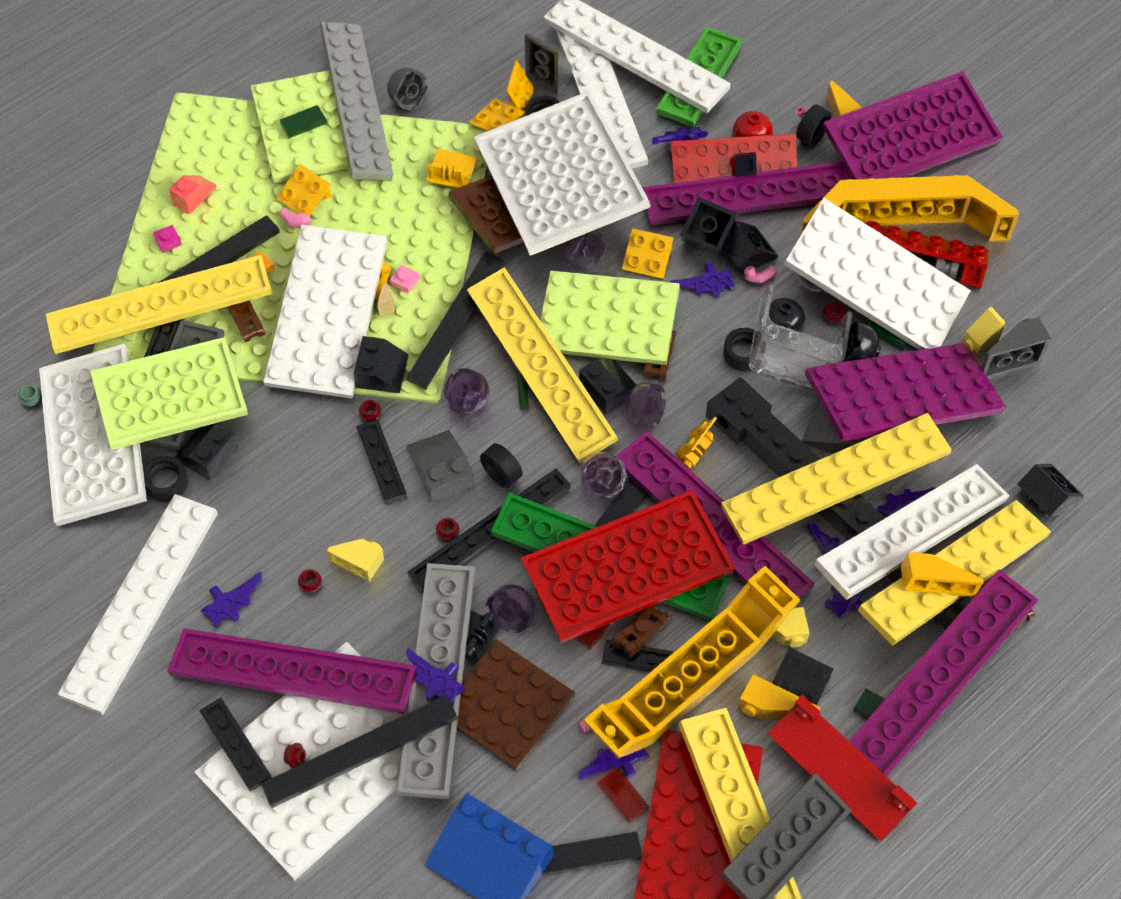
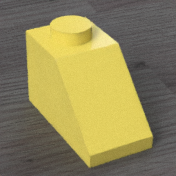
(984, 333)
(357, 557)
(793, 630)

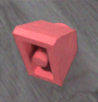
(190, 192)

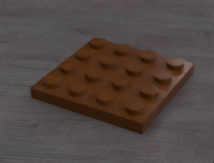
(486, 213)
(509, 704)

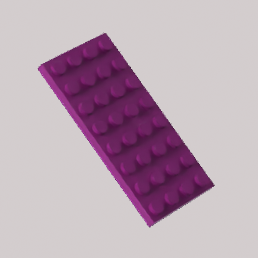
(913, 130)
(892, 389)

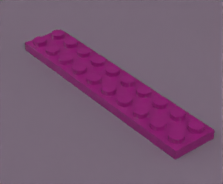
(745, 193)
(666, 476)
(293, 670)
(943, 672)

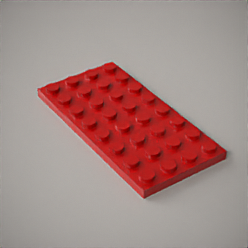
(626, 566)
(682, 839)

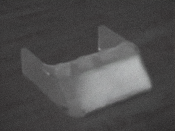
(788, 353)

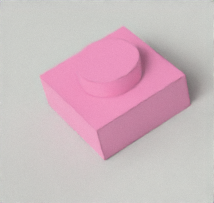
(404, 279)

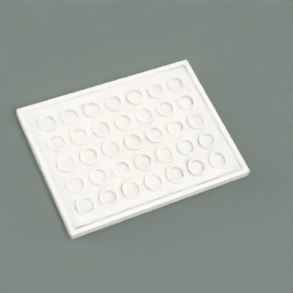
(561, 173)
(316, 820)

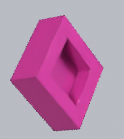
(167, 238)

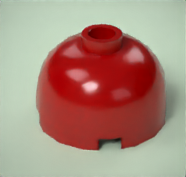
(752, 124)

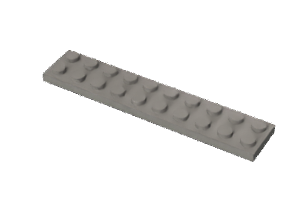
(356, 102)
(440, 640)

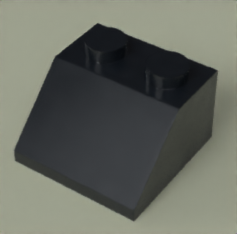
(708, 226)
(748, 246)
(380, 365)
(606, 383)
(208, 450)
(1049, 489)

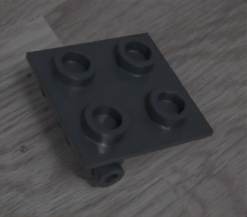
(480, 635)
(803, 675)

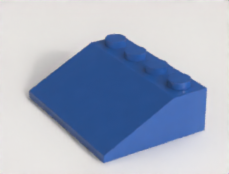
(488, 853)

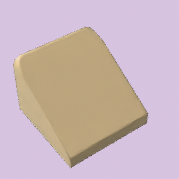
(385, 301)

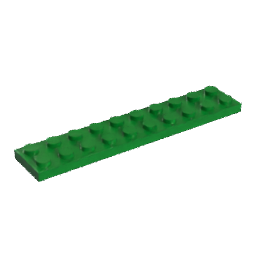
(539, 527)

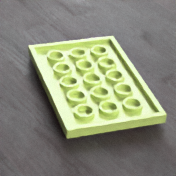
(317, 149)
(610, 316)
(168, 393)

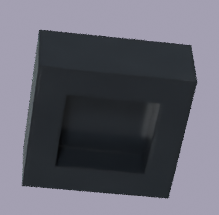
(745, 164)

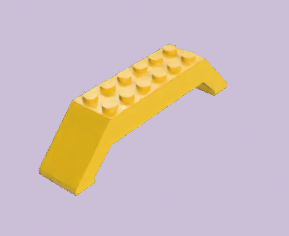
(924, 201)
(695, 667)

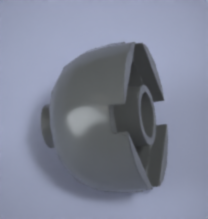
(407, 88)

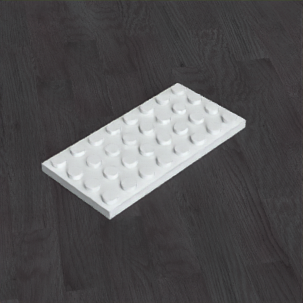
(877, 277)
(325, 311)
(82, 467)

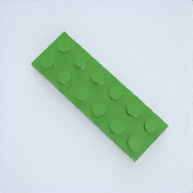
(713, 53)

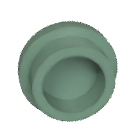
(30, 395)

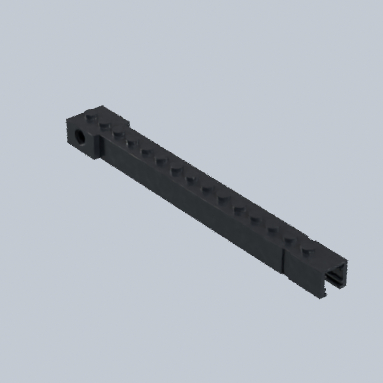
(748, 419)

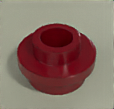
(836, 308)
(370, 405)
(444, 524)
(309, 575)
(294, 755)

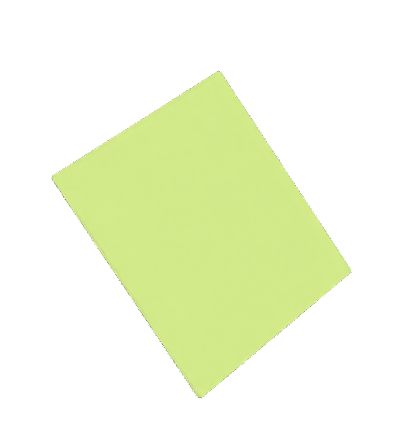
(226, 146)

